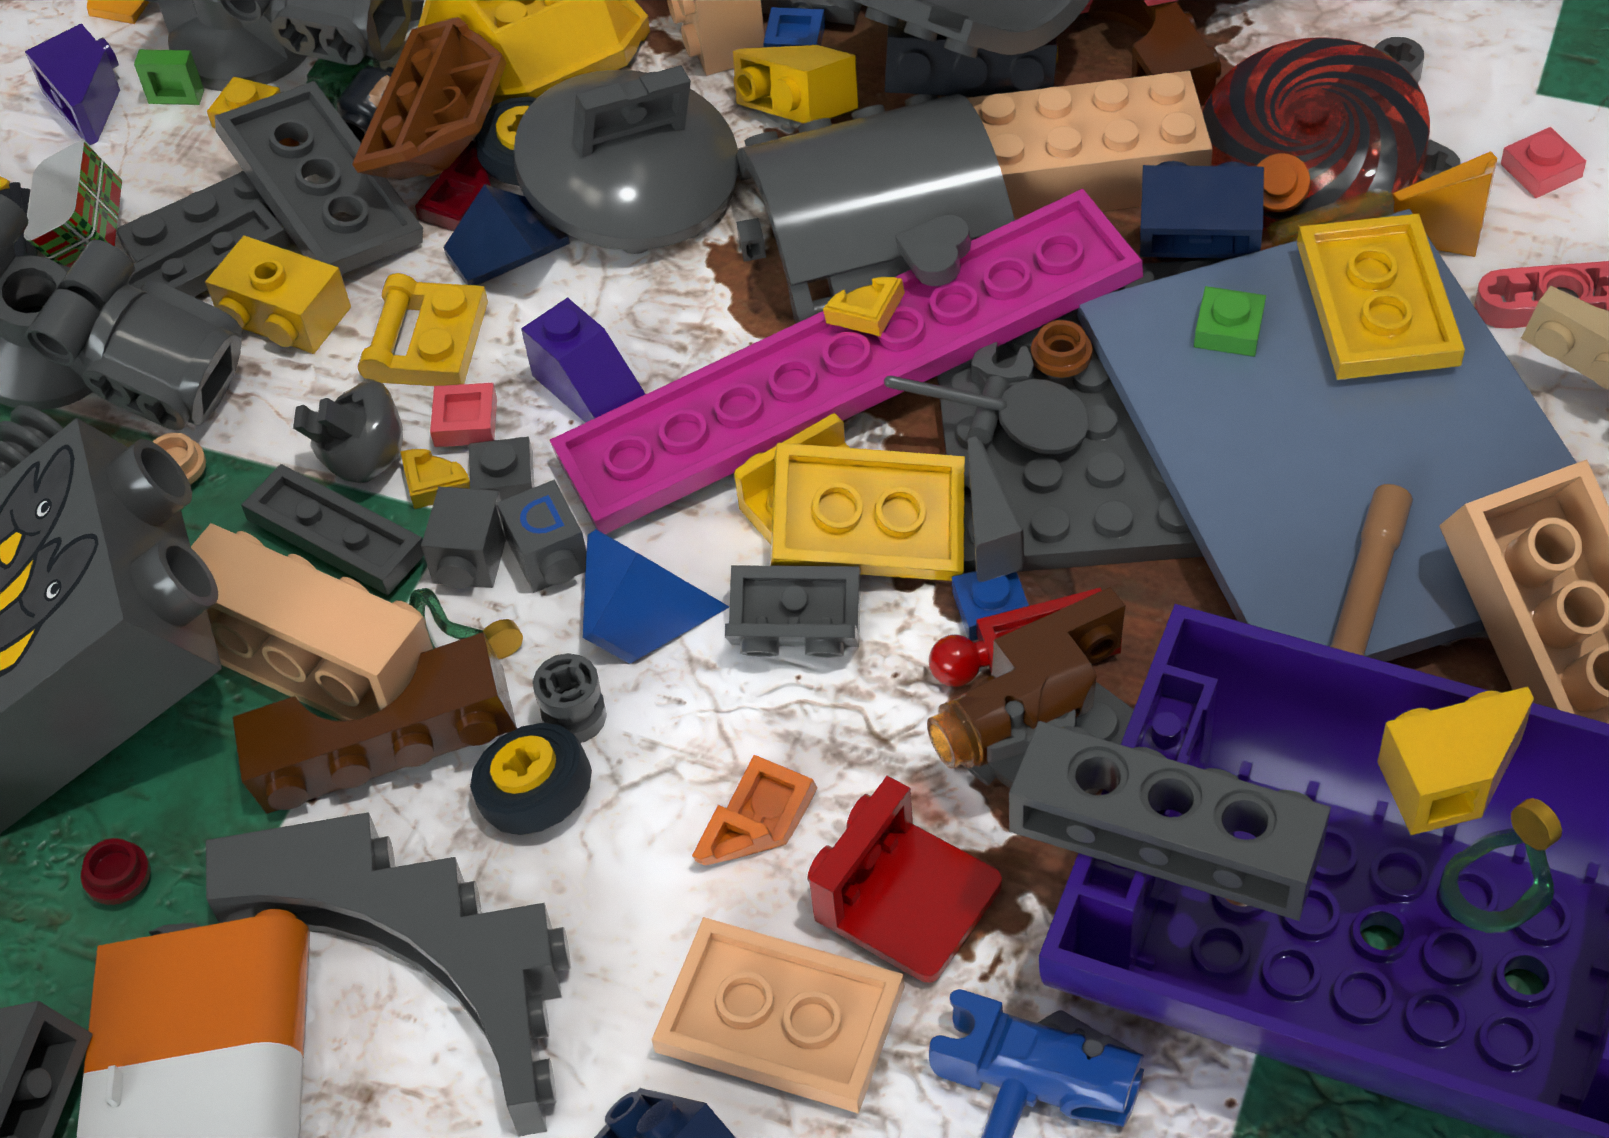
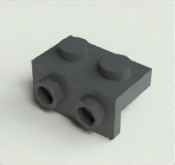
(794, 608)

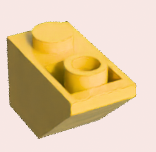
(796, 81)
(1453, 757)

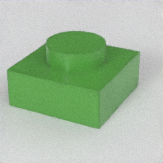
(169, 77)
(1229, 321)

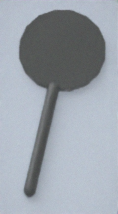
(1032, 412)

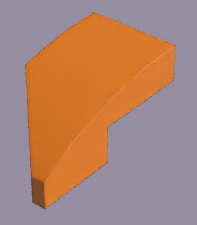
(759, 815)

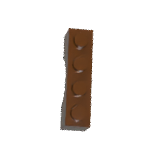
(1168, 41)
(449, 704)

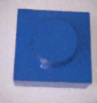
(794, 27)
(986, 598)

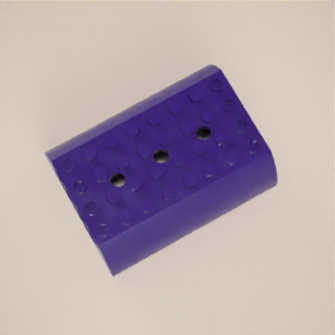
(1403, 1021)

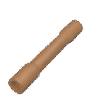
(1379, 540)

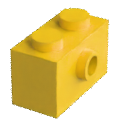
(279, 294)

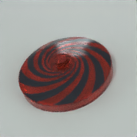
(1330, 104)

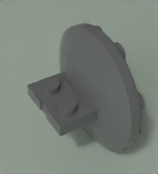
(626, 159)

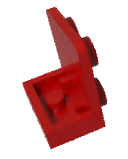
(900, 886)

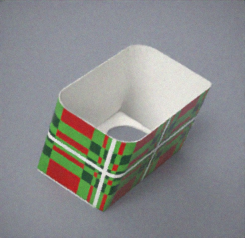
(72, 203)

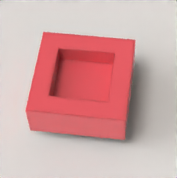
(1543, 162)
(463, 414)

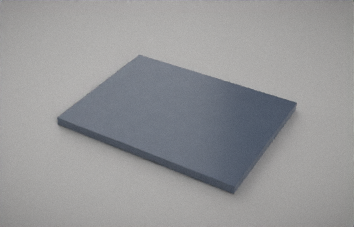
(1285, 458)

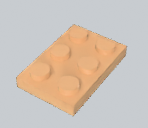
(779, 1014)

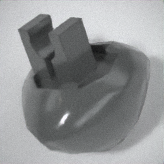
(356, 433)

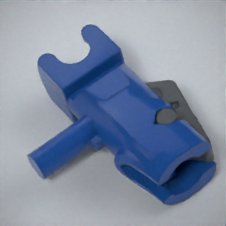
(1042, 1061)

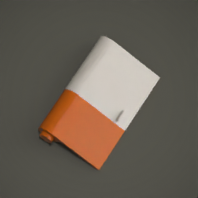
(199, 1032)

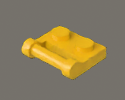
(441, 338)

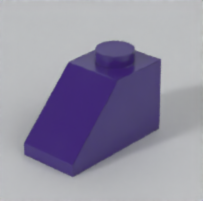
(77, 78)
(578, 361)

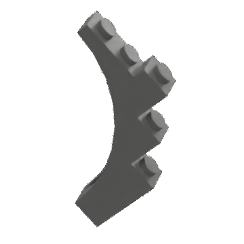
(347, 884)

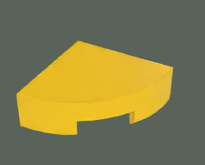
(866, 307)
(428, 472)

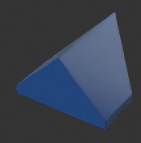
(635, 602)

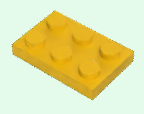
(1379, 296)
(868, 511)

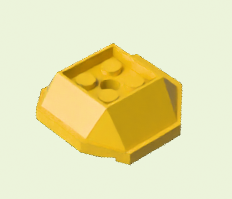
(548, 38)

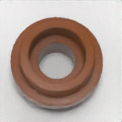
(1061, 349)

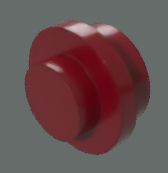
(114, 871)

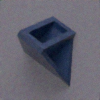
(499, 235)

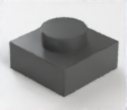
(502, 466)

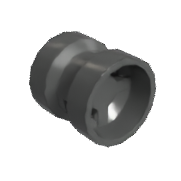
(570, 695)

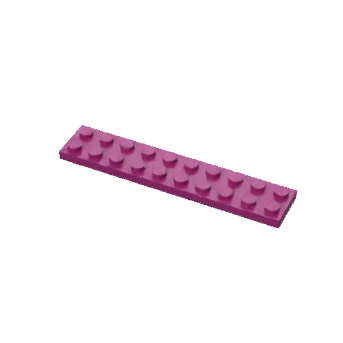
(789, 381)

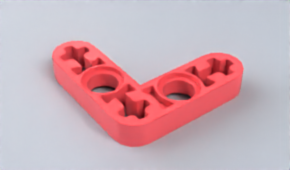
(1520, 283)

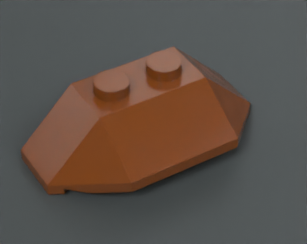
(431, 102)

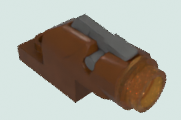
(1036, 676)

